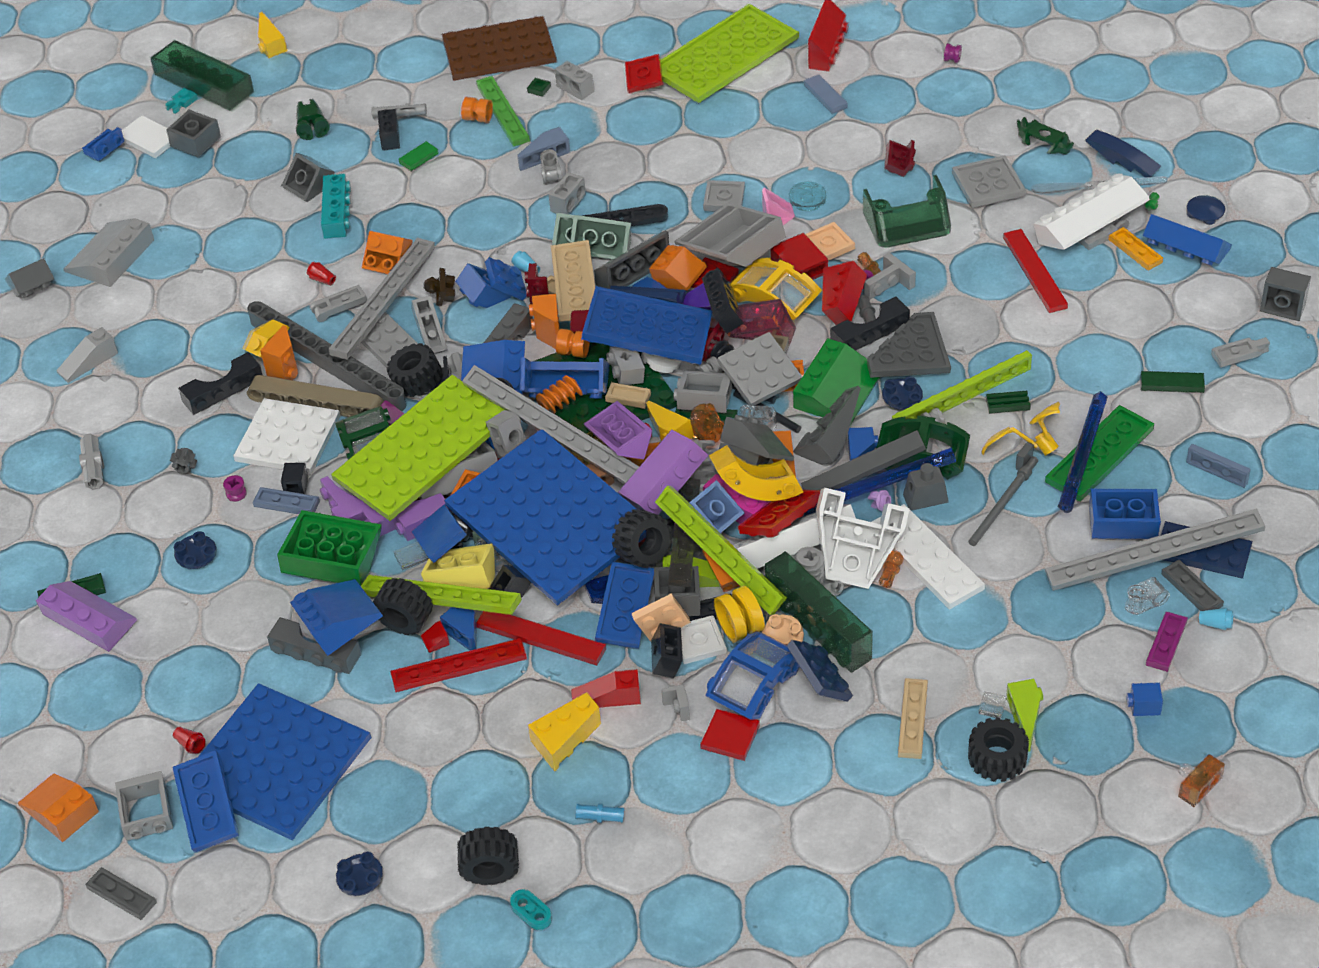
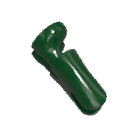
(308, 115)

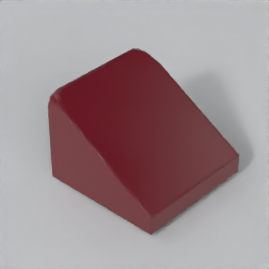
(578, 320)

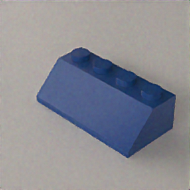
(1186, 239)

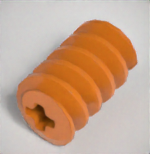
(558, 393)

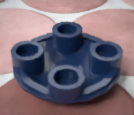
(1205, 209)
(902, 392)
(195, 551)
(359, 874)

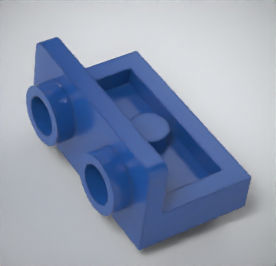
(104, 144)

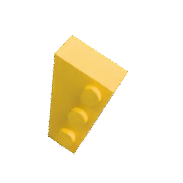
(564, 729)

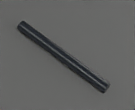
(780, 418)

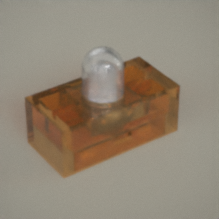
(1199, 780)

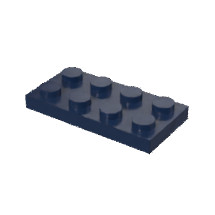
(1223, 558)

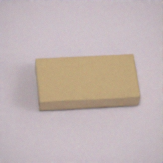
(628, 395)

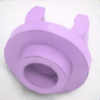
(880, 498)

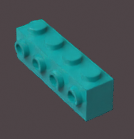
(335, 206)

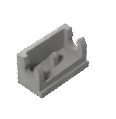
(706, 469)

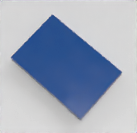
(439, 533)

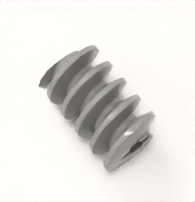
(813, 561)

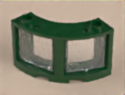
(362, 428)

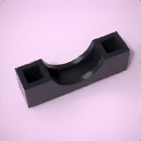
(891, 317)
(201, 395)

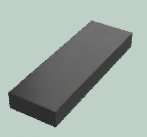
(1192, 586)
(121, 893)

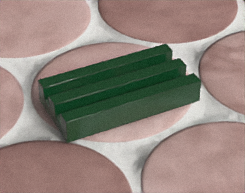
(1019, 398)

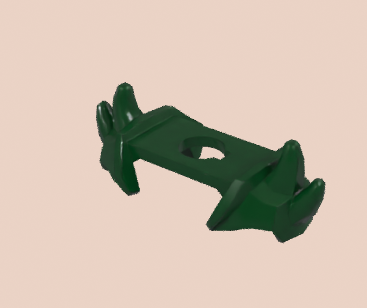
(1058, 140)

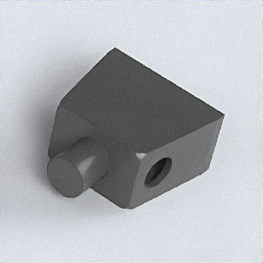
(925, 488)

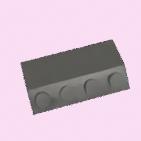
(631, 264)

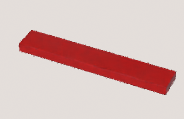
(1035, 271)
(542, 636)
(458, 665)

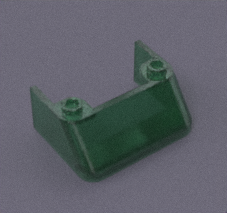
(908, 222)

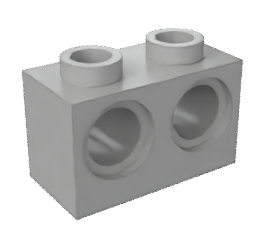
(574, 80)
(567, 193)

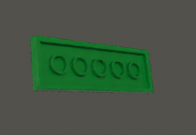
(1113, 442)

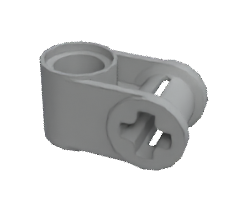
(550, 166)

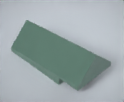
(606, 237)

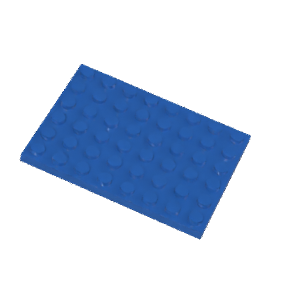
(544, 515)

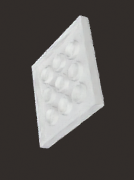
(287, 434)

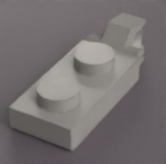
(1239, 351)

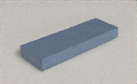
(825, 94)
(1218, 465)
(285, 501)

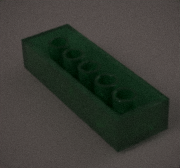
(202, 74)
(821, 613)

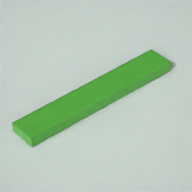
(503, 111)

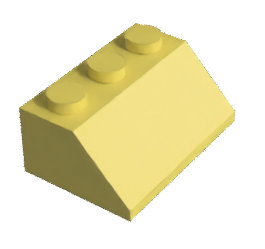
(463, 567)

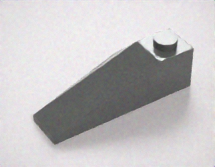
(830, 436)

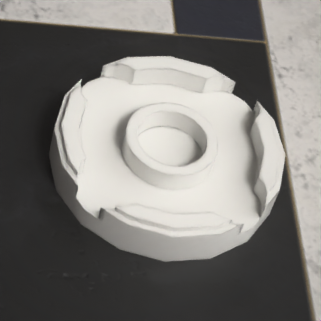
(660, 363)

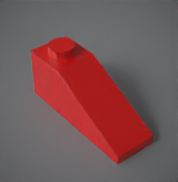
(613, 689)

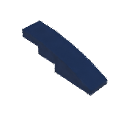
(1120, 151)

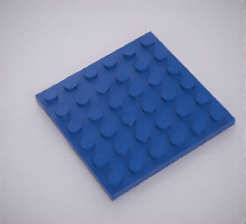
(283, 758)

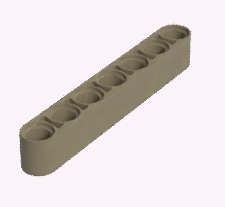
(346, 401)

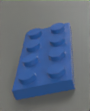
(625, 593)
(205, 801)

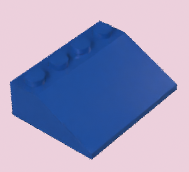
(496, 358)
(335, 613)

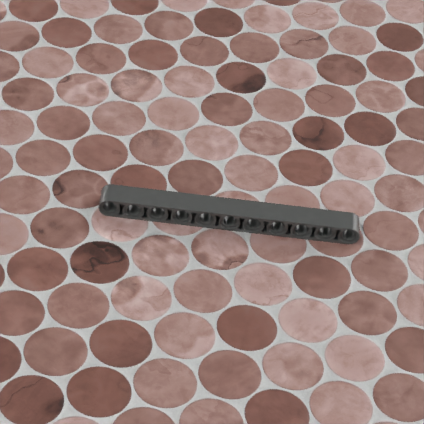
(317, 351)

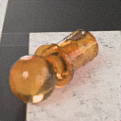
(891, 568)

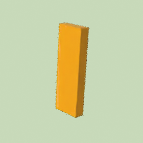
(1135, 248)

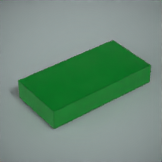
(418, 156)

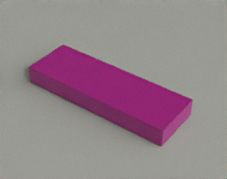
(1166, 641)

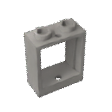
(703, 388)
(139, 788)

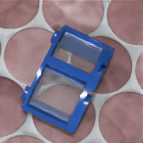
(750, 674)

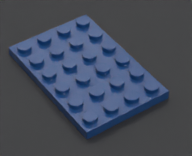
(647, 325)

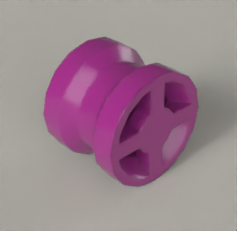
(952, 53)
(234, 488)

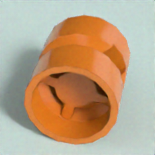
(475, 109)
(569, 343)

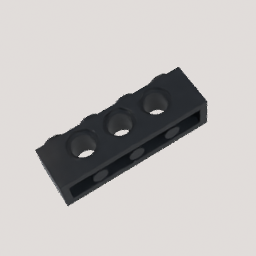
(722, 300)

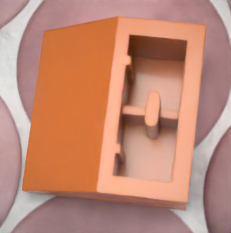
(384, 251)

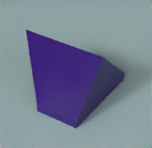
(697, 298)

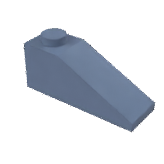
(549, 140)

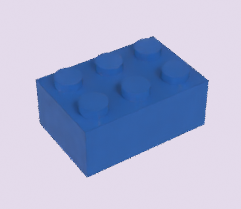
(1124, 513)

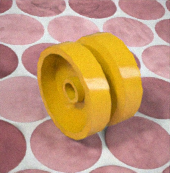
(739, 614)

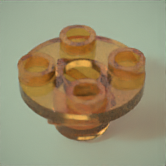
(706, 423)

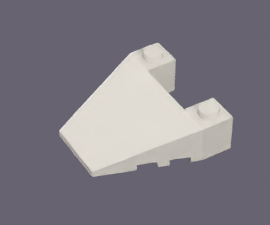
(855, 547)

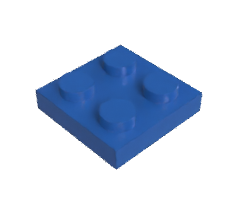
(505, 278)

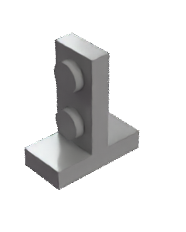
(893, 272)

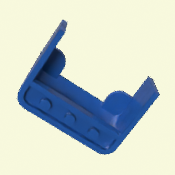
(590, 376)

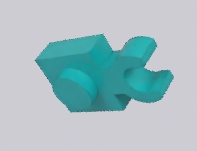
(181, 99)

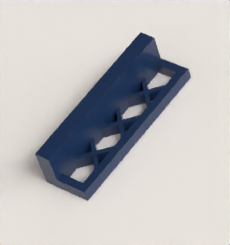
(670, 295)

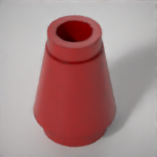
(318, 272)
(190, 740)

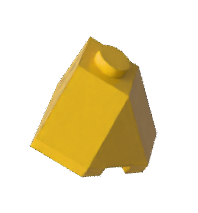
(260, 336)

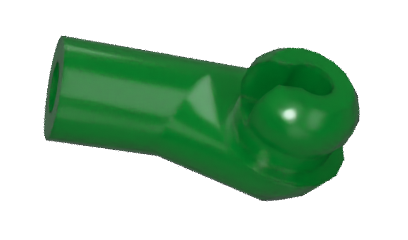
(1152, 203)

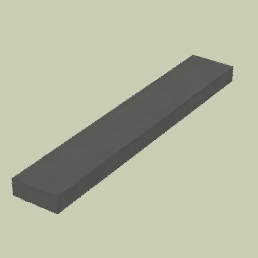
(867, 463)

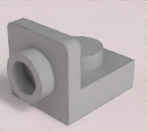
(677, 696)

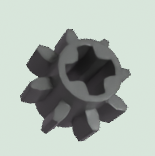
(183, 460)

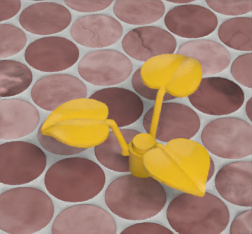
(1044, 439)

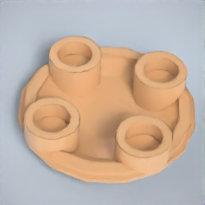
(783, 628)

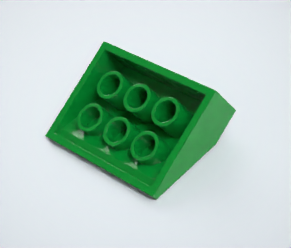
(829, 375)
(329, 548)

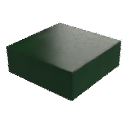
(539, 87)

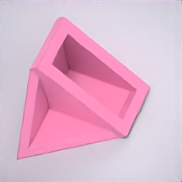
(776, 206)

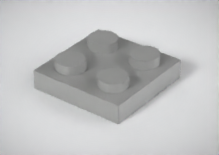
(723, 192)

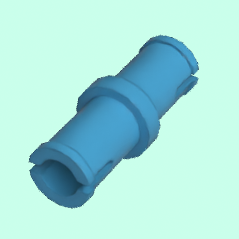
(600, 813)

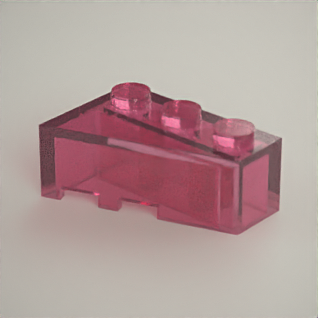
(764, 318)

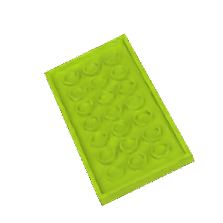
(725, 52)
(418, 448)

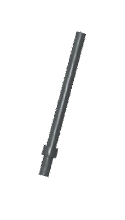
(1022, 475)

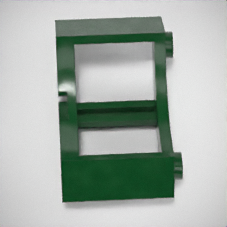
(927, 428)

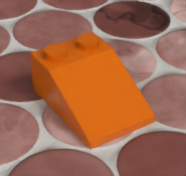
(60, 806)

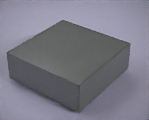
(1024, 455)

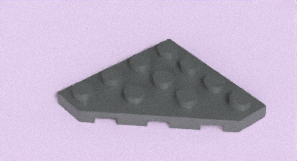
(912, 350)

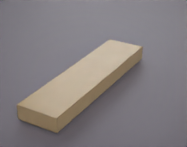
(913, 718)

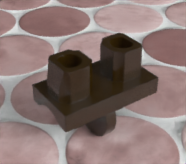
(442, 286)

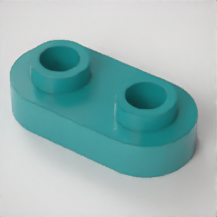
(533, 910)

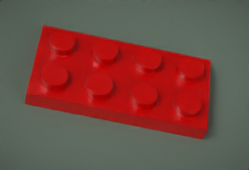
(779, 514)

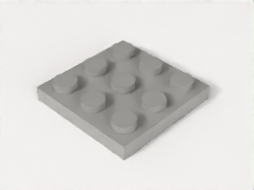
(988, 181)
(759, 369)

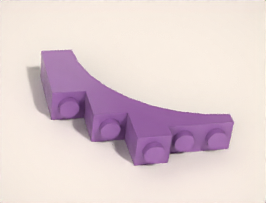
(351, 507)

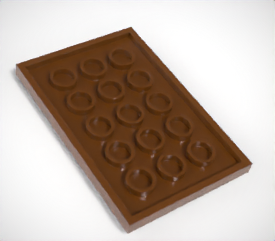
(498, 48)

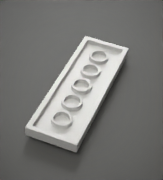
(935, 563)

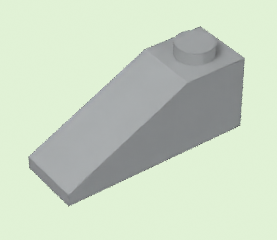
(428, 324)
(88, 354)

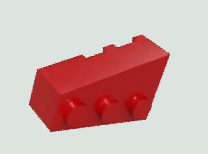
(842, 290)

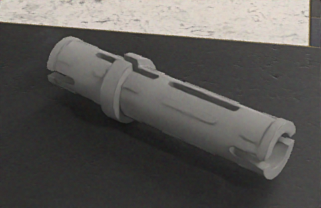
(403, 110)

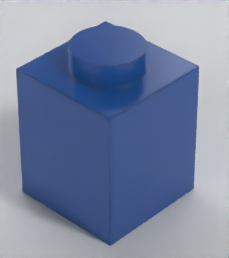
(1145, 699)

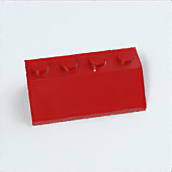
(826, 37)

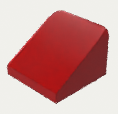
(435, 637)

